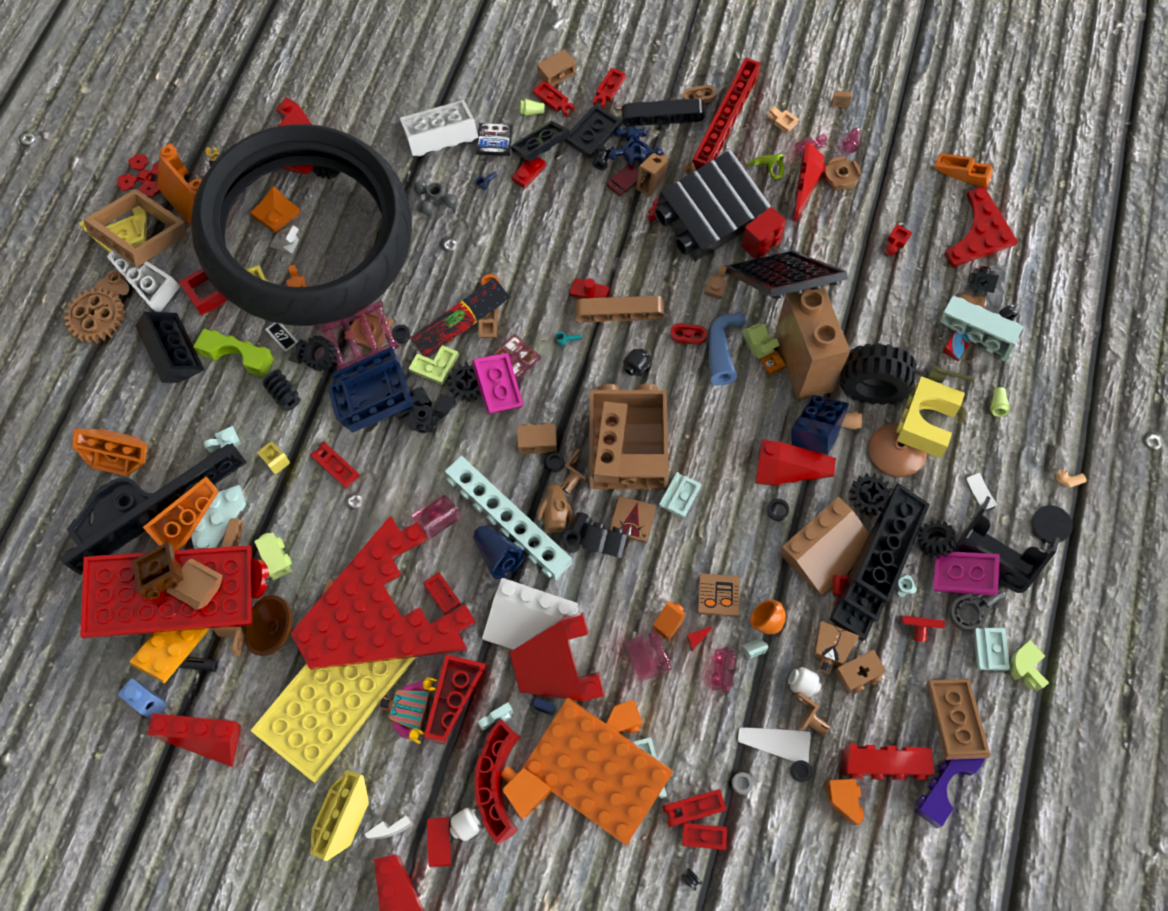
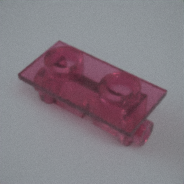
(723, 660)

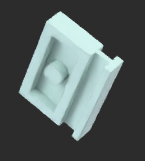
(680, 495)
(991, 649)

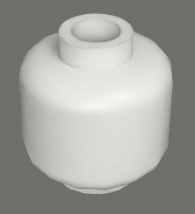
(804, 681)
(466, 824)

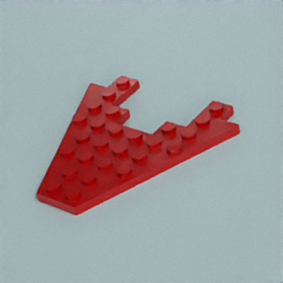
(359, 619)

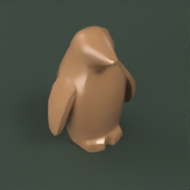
(555, 510)

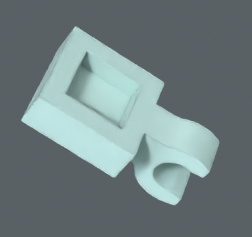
(223, 437)

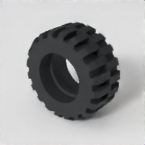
(878, 374)

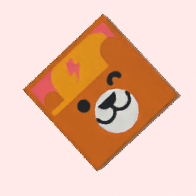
(772, 362)

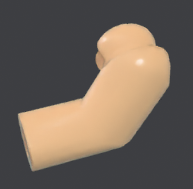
(1064, 479)

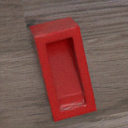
(697, 637)

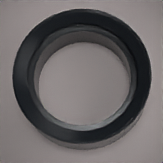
(775, 517)

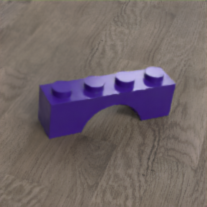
(935, 805)

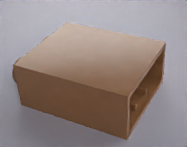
(811, 343)

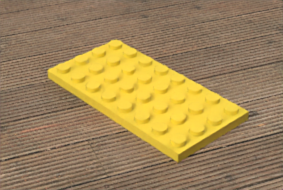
(325, 710)

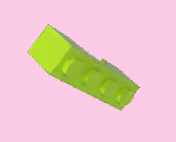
(214, 345)

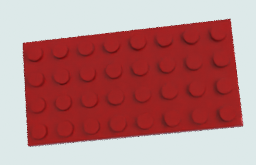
(117, 609)

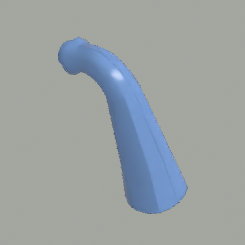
(720, 361)

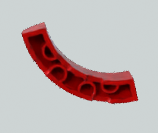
(489, 782)

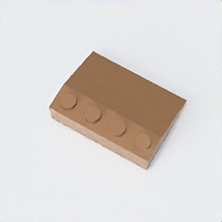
(826, 546)

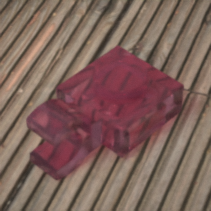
(818, 143)

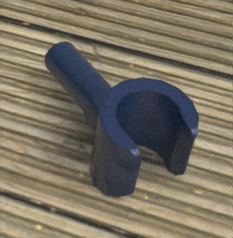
(484, 181)

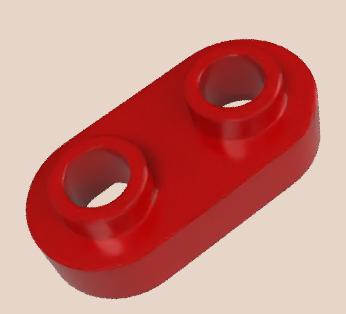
(688, 332)

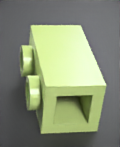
(272, 553)

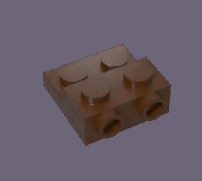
(157, 571)

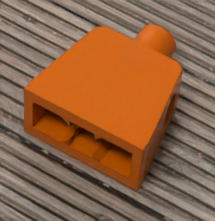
(524, 790)

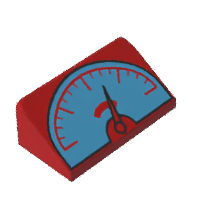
(957, 345)

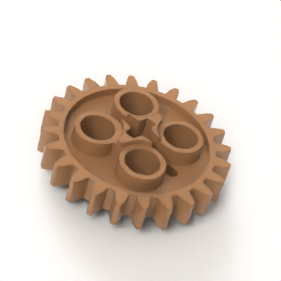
(86, 313)

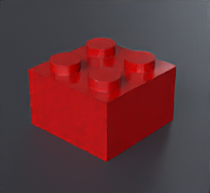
(763, 233)

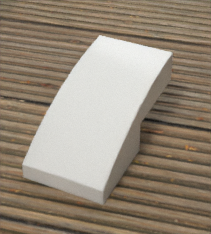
(383, 830)

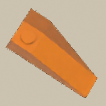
(182, 516)

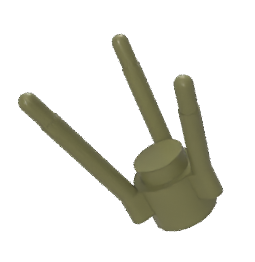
(938, 374)

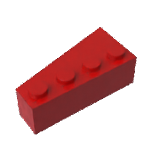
(453, 691)

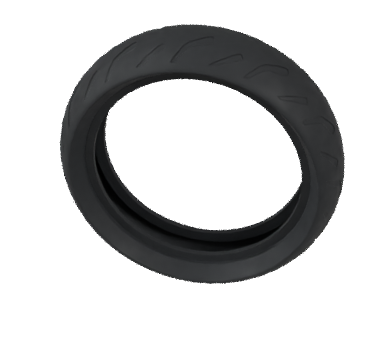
(283, 148)

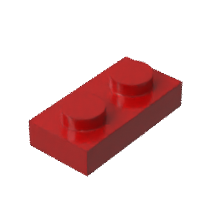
(528, 172)
(704, 836)

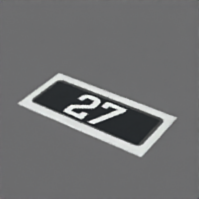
(281, 336)

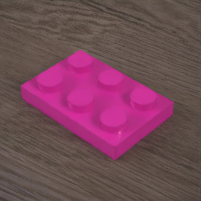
(497, 383)
(967, 573)

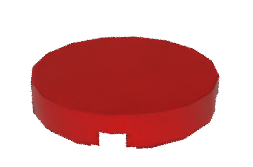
(259, 575)

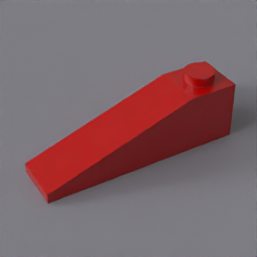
(809, 176)
(788, 463)

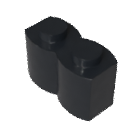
(605, 540)

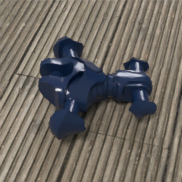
(634, 148)

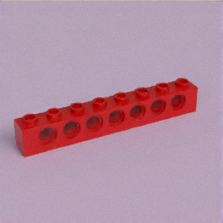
(727, 113)

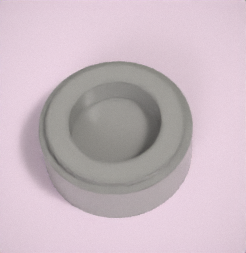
(742, 783)

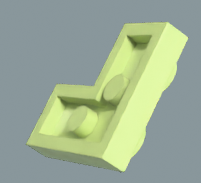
(436, 369)

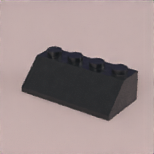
(168, 346)

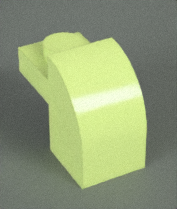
(759, 340)
(1023, 664)

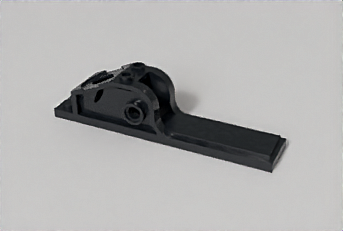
(124, 508)

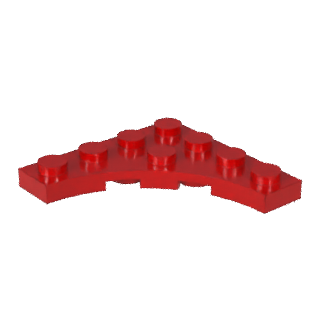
(987, 233)

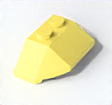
(339, 816)

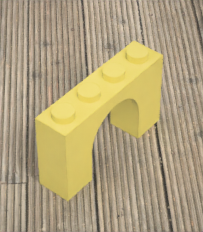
(915, 430)

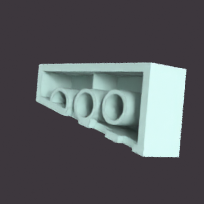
(982, 326)

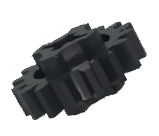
(459, 379)
(862, 495)

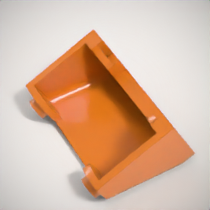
(172, 182)

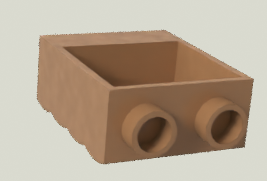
(645, 436)

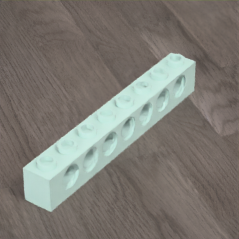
(463, 469)

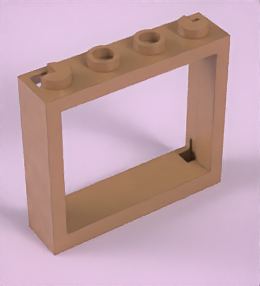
(136, 256)

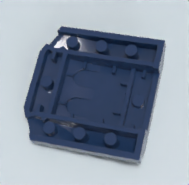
(369, 390)

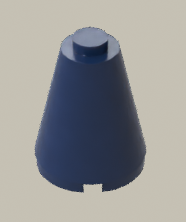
(497, 552)

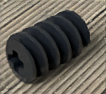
(281, 390)

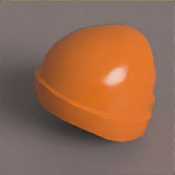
(768, 617)

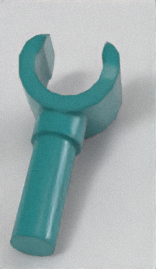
(566, 338)

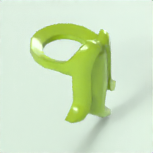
(770, 159)

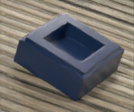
(544, 706)

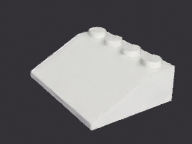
(439, 128)
(522, 613)

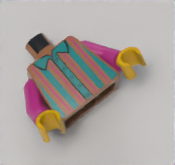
(410, 708)

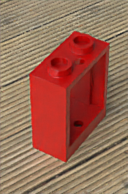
(207, 303)

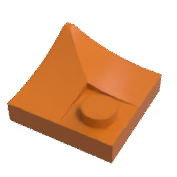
(275, 210)

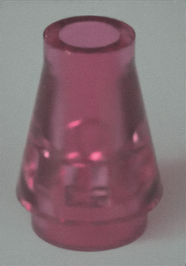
(852, 141)

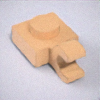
(784, 120)

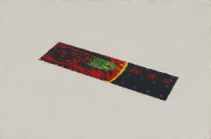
(460, 317)

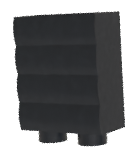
(710, 206)

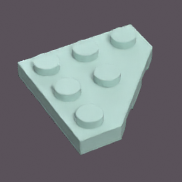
(215, 521)

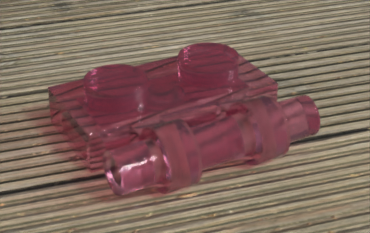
(642, 659)

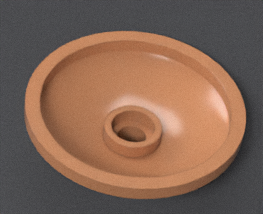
(891, 458)

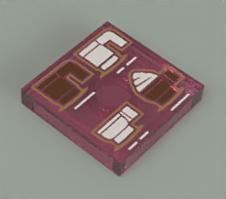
(520, 355)

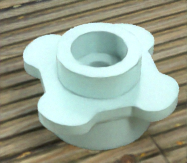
(907, 580)

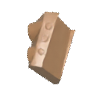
(198, 584)

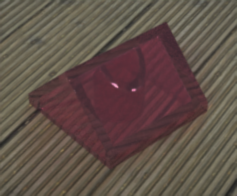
(437, 516)

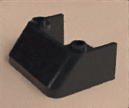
(1015, 569)

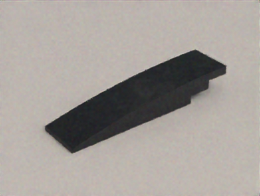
(880, 563)

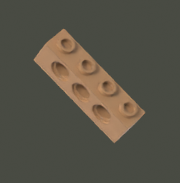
(609, 471)

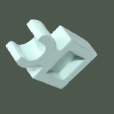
(503, 712)

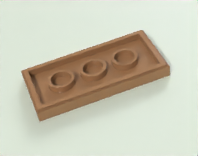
(958, 719)

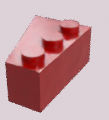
(395, 886)

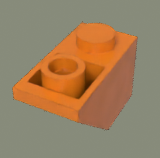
(669, 620)
(625, 718)
(844, 797)

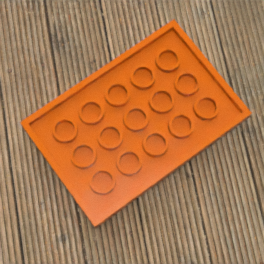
(598, 771)

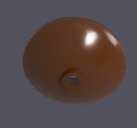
(270, 626)

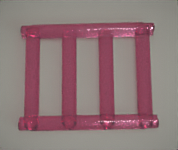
(367, 330)

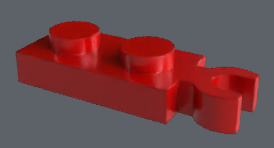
(609, 87)
(553, 98)

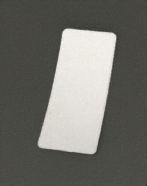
(980, 490)

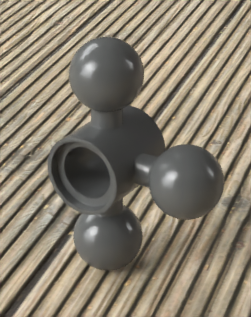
(426, 206)

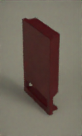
(624, 179)

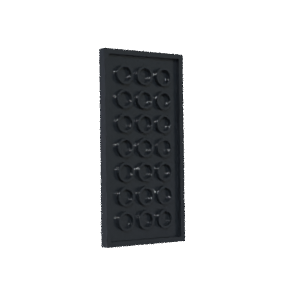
(786, 273)

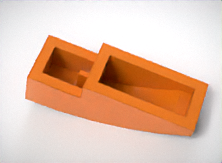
(964, 169)

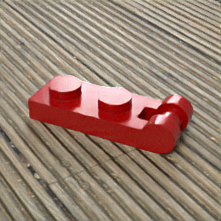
(335, 465)
(695, 808)

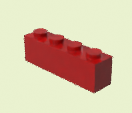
(201, 736)
(887, 762)

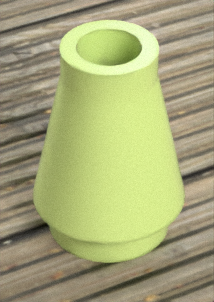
(530, 107)
(999, 404)

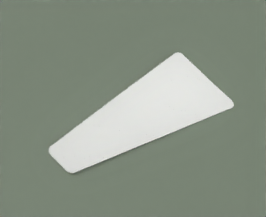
(783, 743)

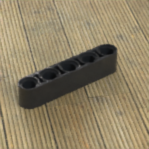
(662, 112)

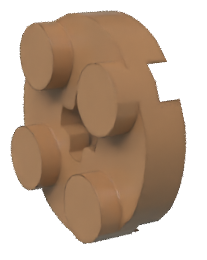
(839, 181)

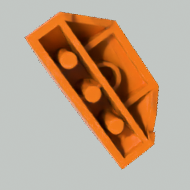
(110, 450)

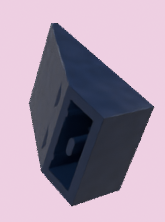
(819, 424)

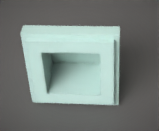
(754, 648)

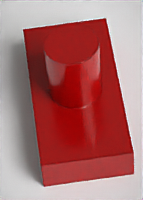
(588, 289)
(921, 625)

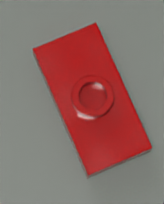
(442, 593)

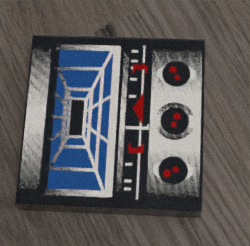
(494, 139)

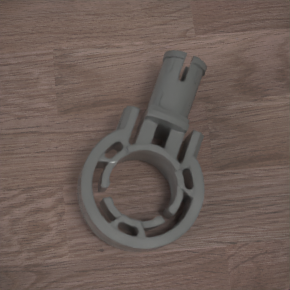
(985, 600)

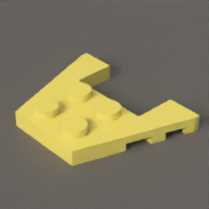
(131, 229)

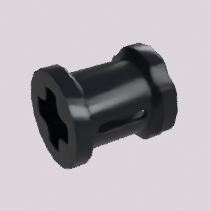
(601, 158)

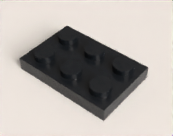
(593, 130)
(540, 140)

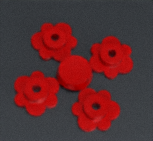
(144, 176)

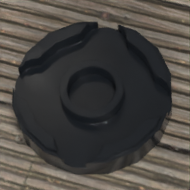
(1050, 523)

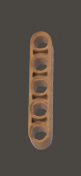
(619, 309)

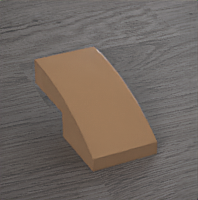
(489, 325)

